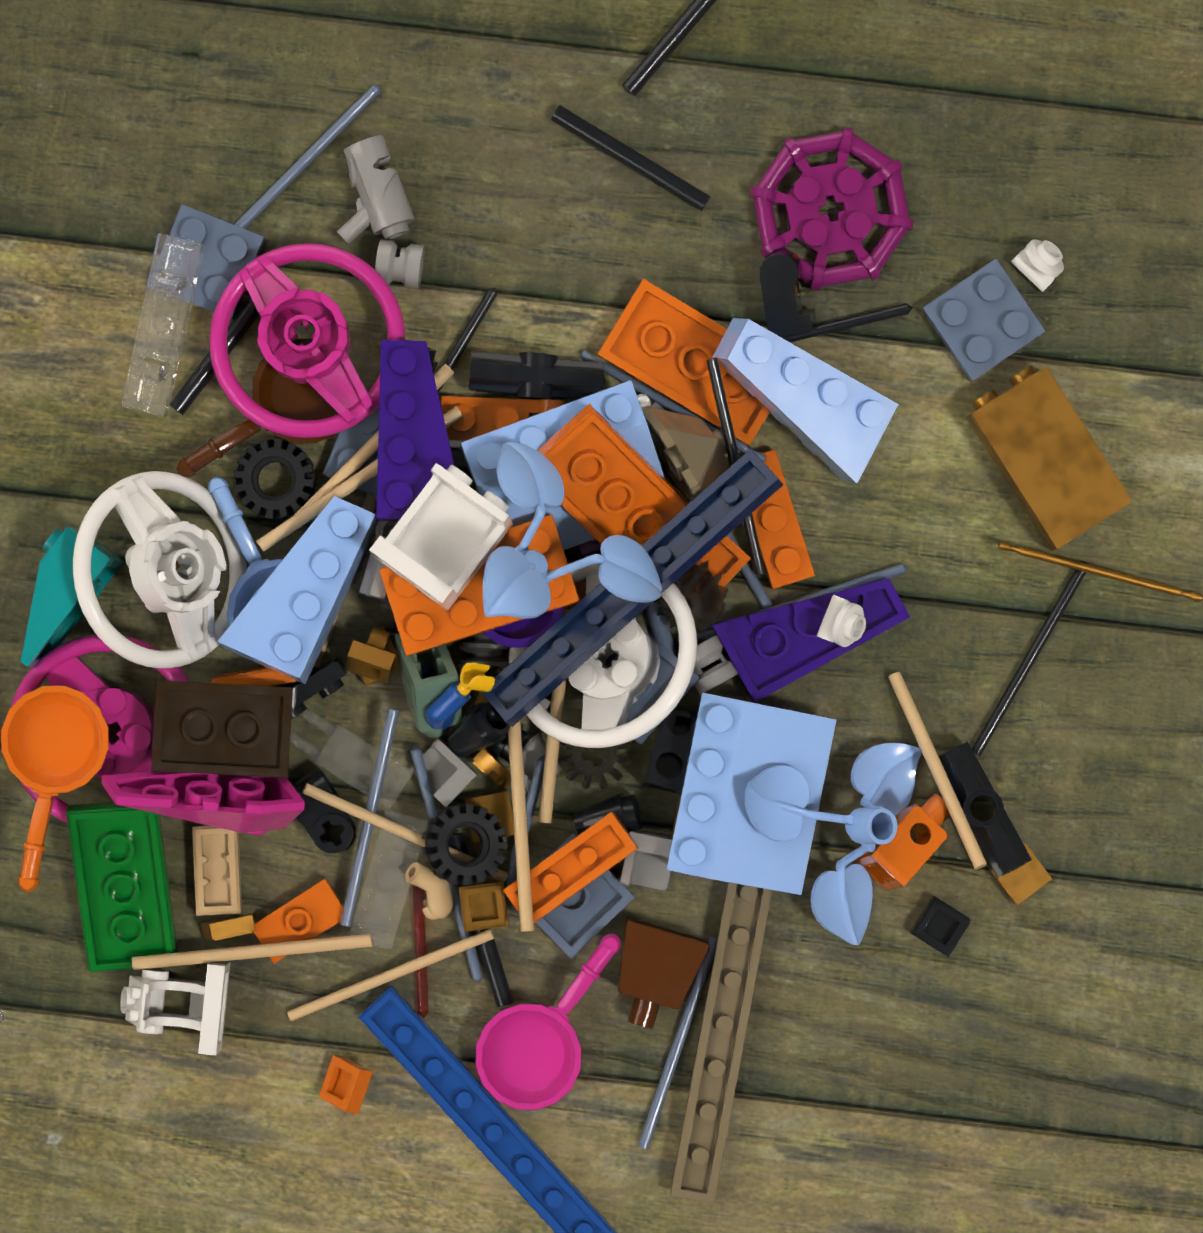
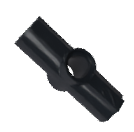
(535, 376)
(997, 836)

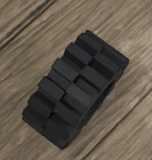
(248, 479)
(490, 838)

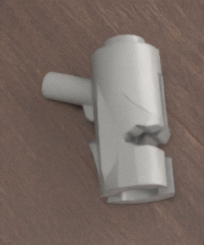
(381, 193)

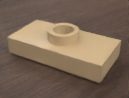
(216, 871)

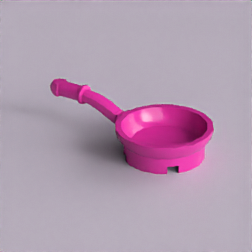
(530, 1050)

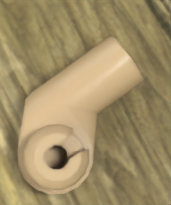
(437, 890)

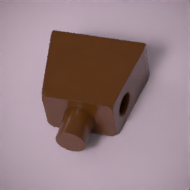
(657, 968)

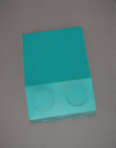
(54, 601)

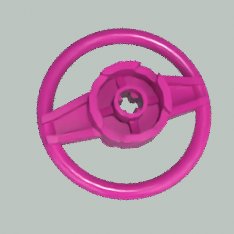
(320, 363)
(135, 717)

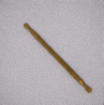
(1107, 573)

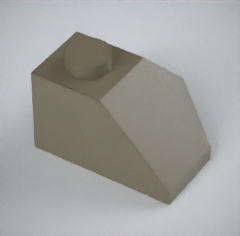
(687, 450)

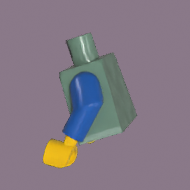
(434, 687)

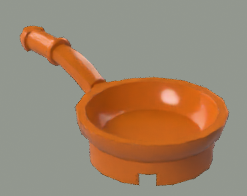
(54, 745)

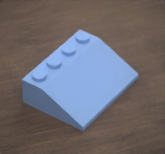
(616, 404)
(728, 750)

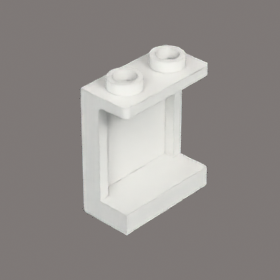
(444, 536)

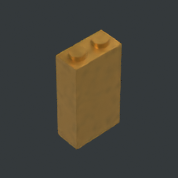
(1047, 457)

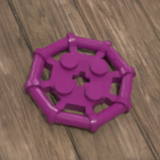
(847, 188)

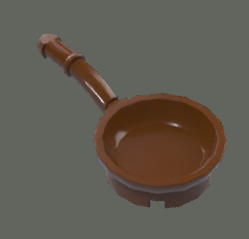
(276, 395)

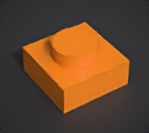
(345, 1084)

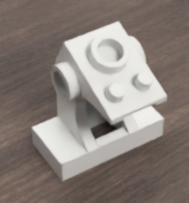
(146, 996)

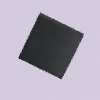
(940, 926)

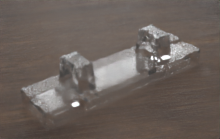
(162, 324)

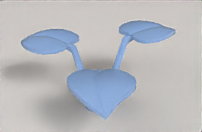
(518, 577)
(776, 808)

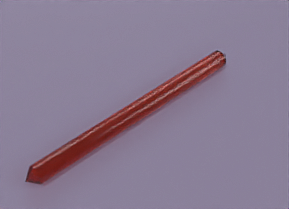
(420, 950)

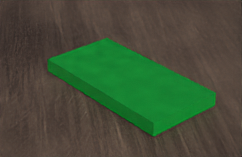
(121, 884)

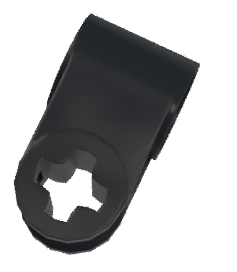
(318, 815)

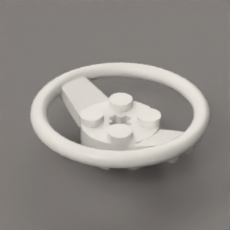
(159, 541)
(612, 690)

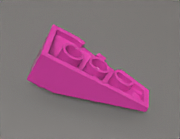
(215, 800)

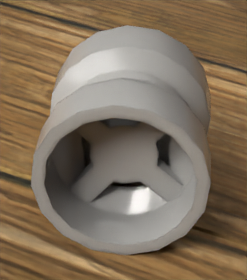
(400, 263)
(707, 653)

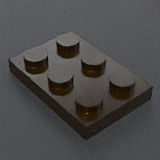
(221, 728)

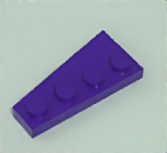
(410, 427)
(782, 642)

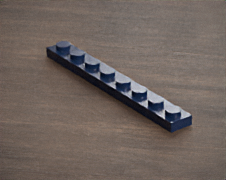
(603, 614)

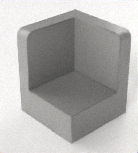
(446, 771)
(648, 863)

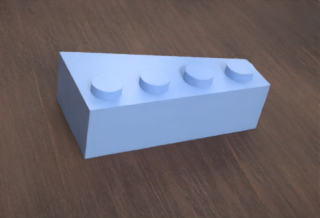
(817, 402)
(301, 598)

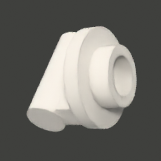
(1040, 262)
(842, 622)

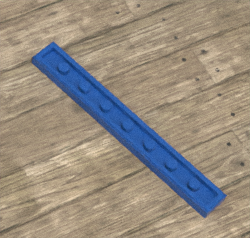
(481, 1116)

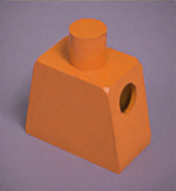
(899, 860)

